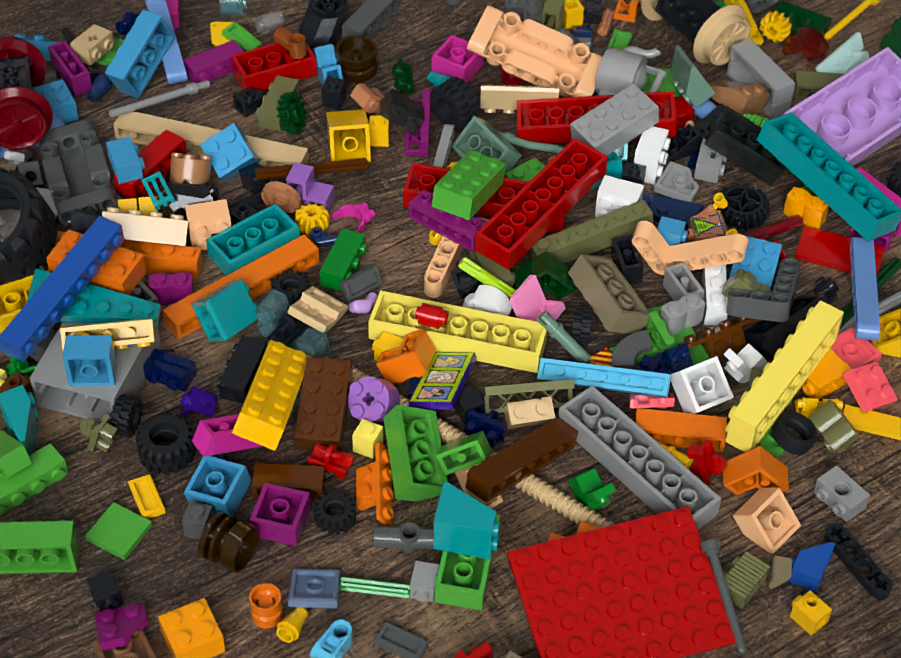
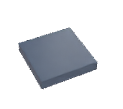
(314, 588)

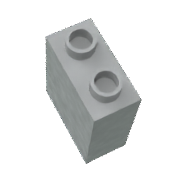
(53, 390)

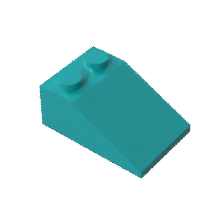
(20, 416)

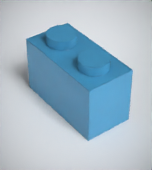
(125, 159)

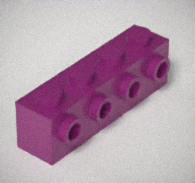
(446, 224)

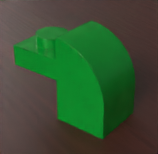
(590, 490)

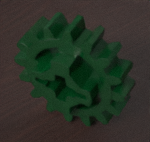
(291, 113)

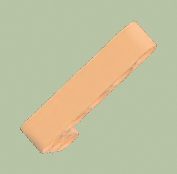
(695, 254)
(441, 266)

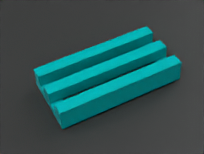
(163, 200)

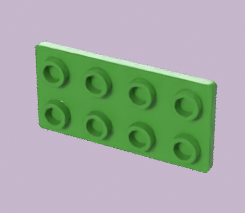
(663, 340)

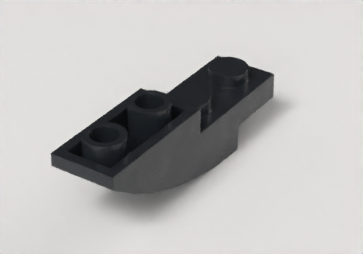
(690, 138)

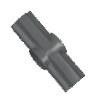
(397, 537)

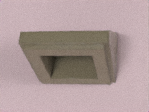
(780, 571)

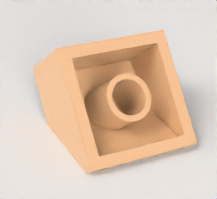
(767, 519)

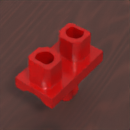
(332, 460)
(705, 460)

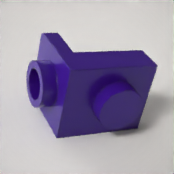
(198, 401)

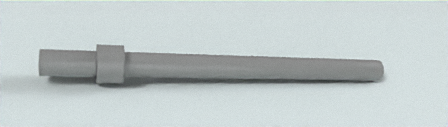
(191, 88)

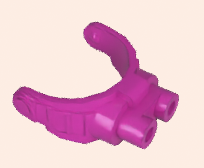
(358, 211)

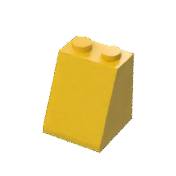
(348, 135)

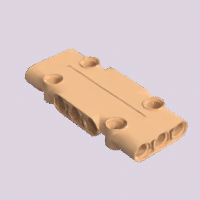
(535, 53)

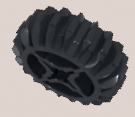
(754, 208)

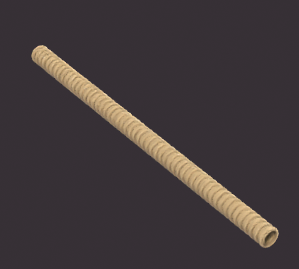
(531, 485)

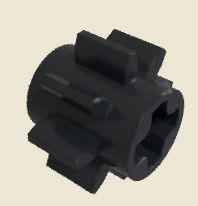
(826, 287)

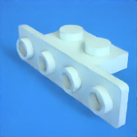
(845, 57)

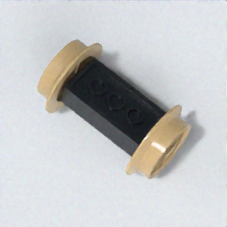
(704, 23)

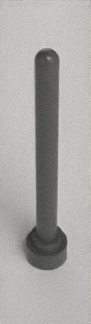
(711, 550)

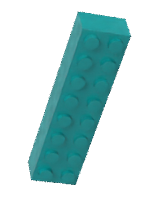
(830, 176)

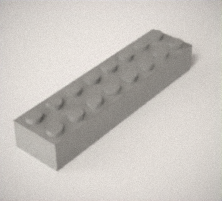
(637, 458)

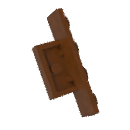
(721, 338)

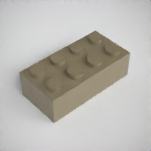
(609, 294)

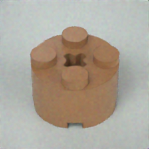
(190, 168)

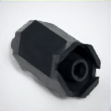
(323, 22)
(190, 194)

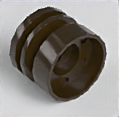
(228, 541)

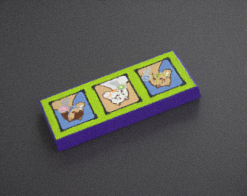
(443, 381)

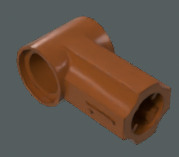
(293, 42)

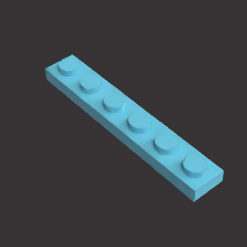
(605, 377)

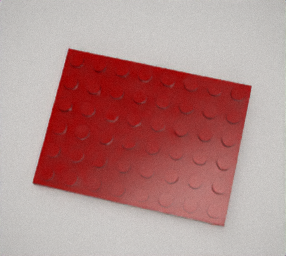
(623, 592)

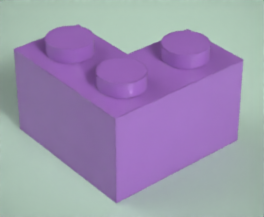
(302, 180)

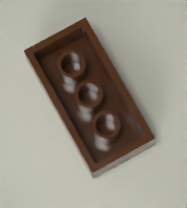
(323, 403)

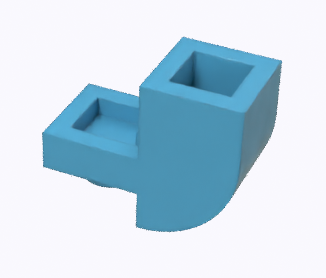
(327, 63)

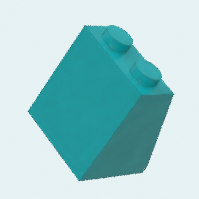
(225, 311)
(464, 524)

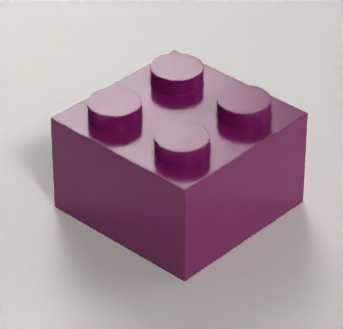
(281, 513)

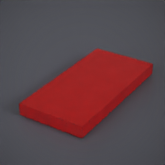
(829, 249)

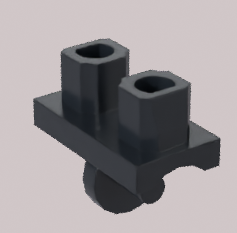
(288, 330)

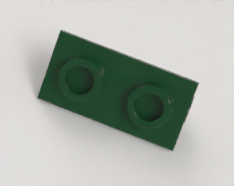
(403, 77)

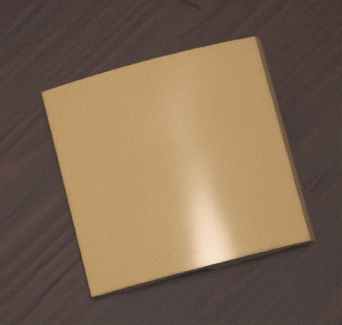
(318, 309)

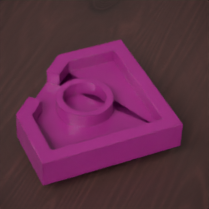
(118, 625)

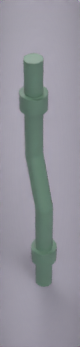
(512, 139)

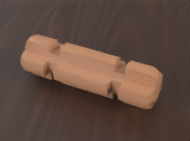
(605, 22)

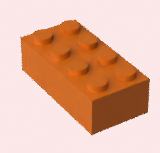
(118, 274)

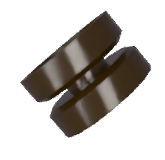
(357, 58)

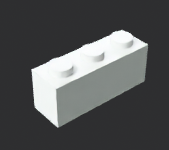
(713, 283)

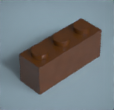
(297, 477)

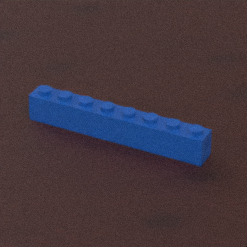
(61, 289)

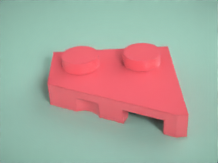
(647, 401)

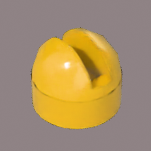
(436, 239)

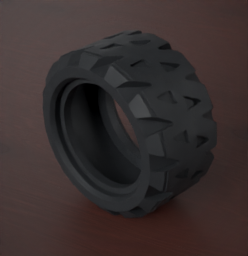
(35, 230)

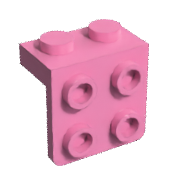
(530, 301)

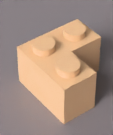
(206, 220)

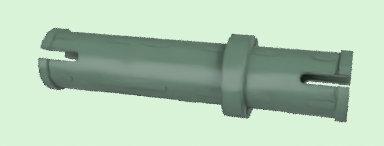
(560, 334)

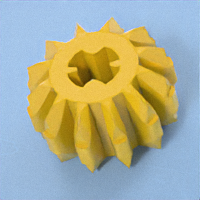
(775, 26)
(310, 217)

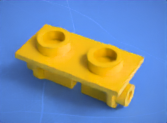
(807, 406)

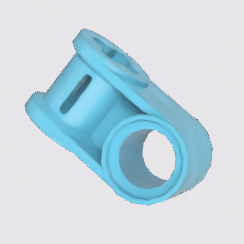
(332, 646)

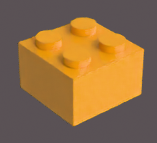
(192, 631)

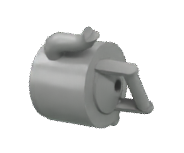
(624, 67)

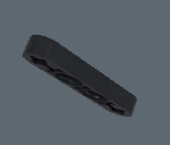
(861, 559)

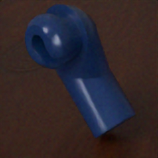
(322, 238)

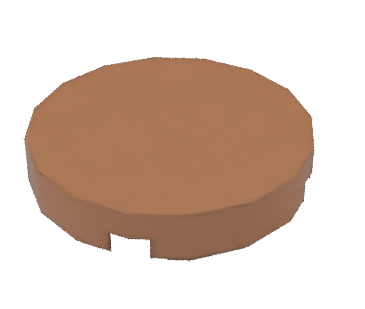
(283, 195)

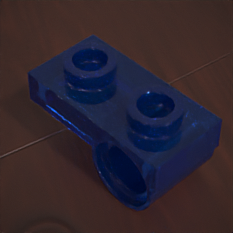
(677, 358)

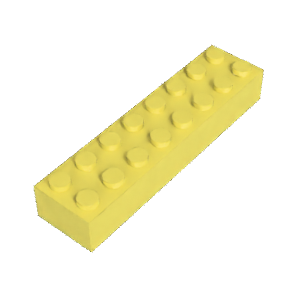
(489, 335)
(783, 376)

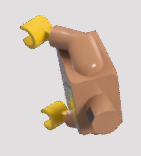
(709, 222)

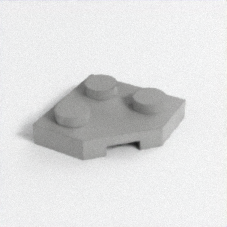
(677, 183)

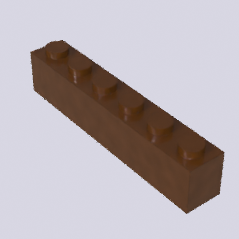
(521, 459)

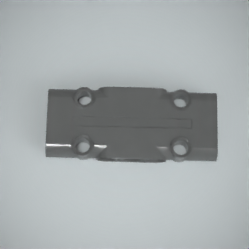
(76, 170)

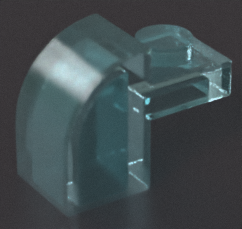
(312, 343)

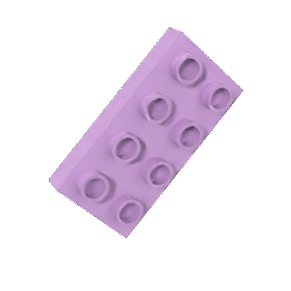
(858, 109)

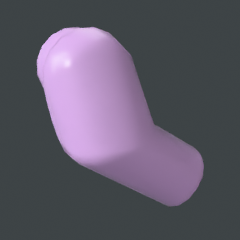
(364, 305)

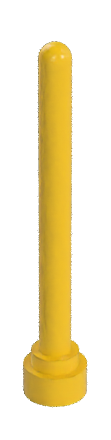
(846, 20)

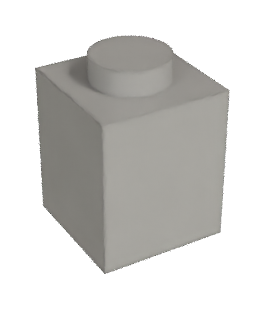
(423, 581)

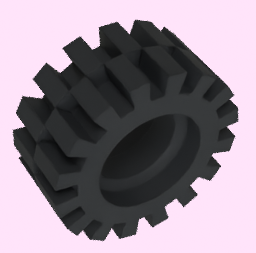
(592, 11)
(289, 280)
(582, 324)
(126, 415)
(335, 501)

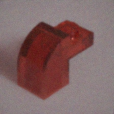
(809, 42)

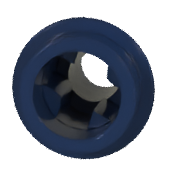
(99, 87)

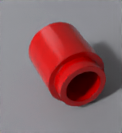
(431, 316)

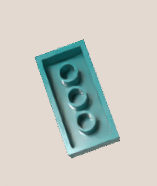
(251, 239)

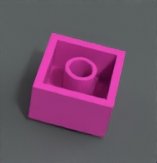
(455, 59)

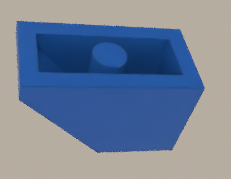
(811, 566)

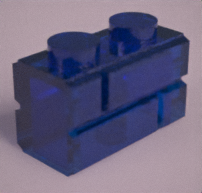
(169, 370)

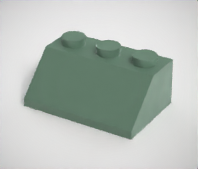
(689, 79)
(484, 138)

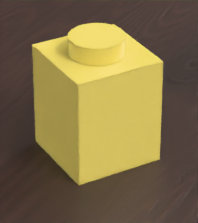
(366, 437)

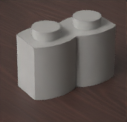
(683, 313)

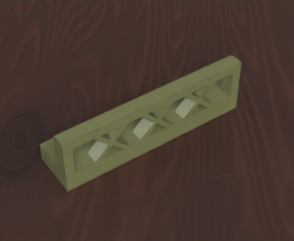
(525, 388)

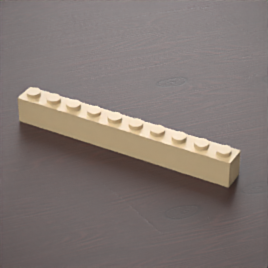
(145, 128)

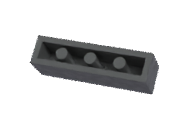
(369, 17)

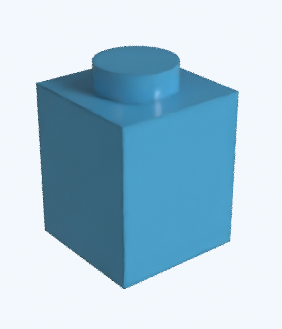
(672, 230)

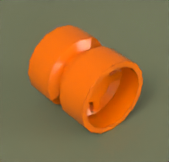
(266, 605)

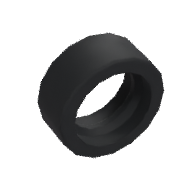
(787, 440)

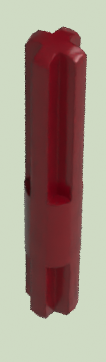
(776, 228)

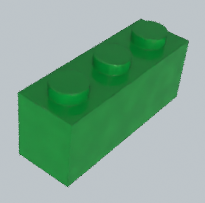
(343, 258)

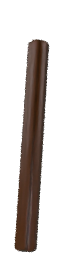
(319, 168)

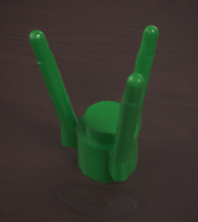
(19, 366)

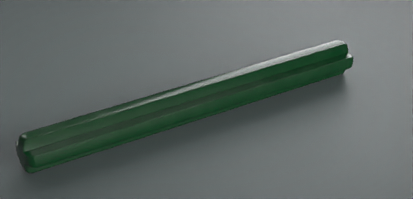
(882, 277)

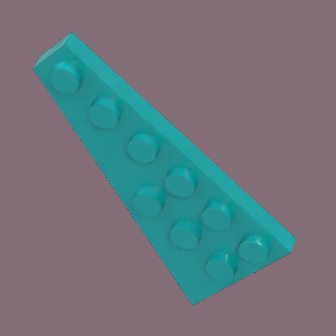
(101, 304)

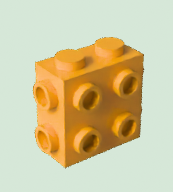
(826, 376)

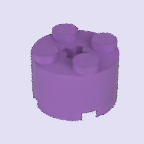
(365, 391)

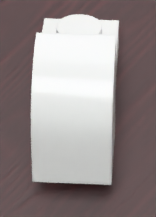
(489, 300)
(741, 364)

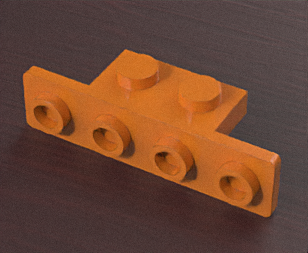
(375, 486)

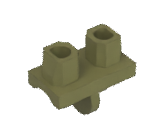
(100, 434)

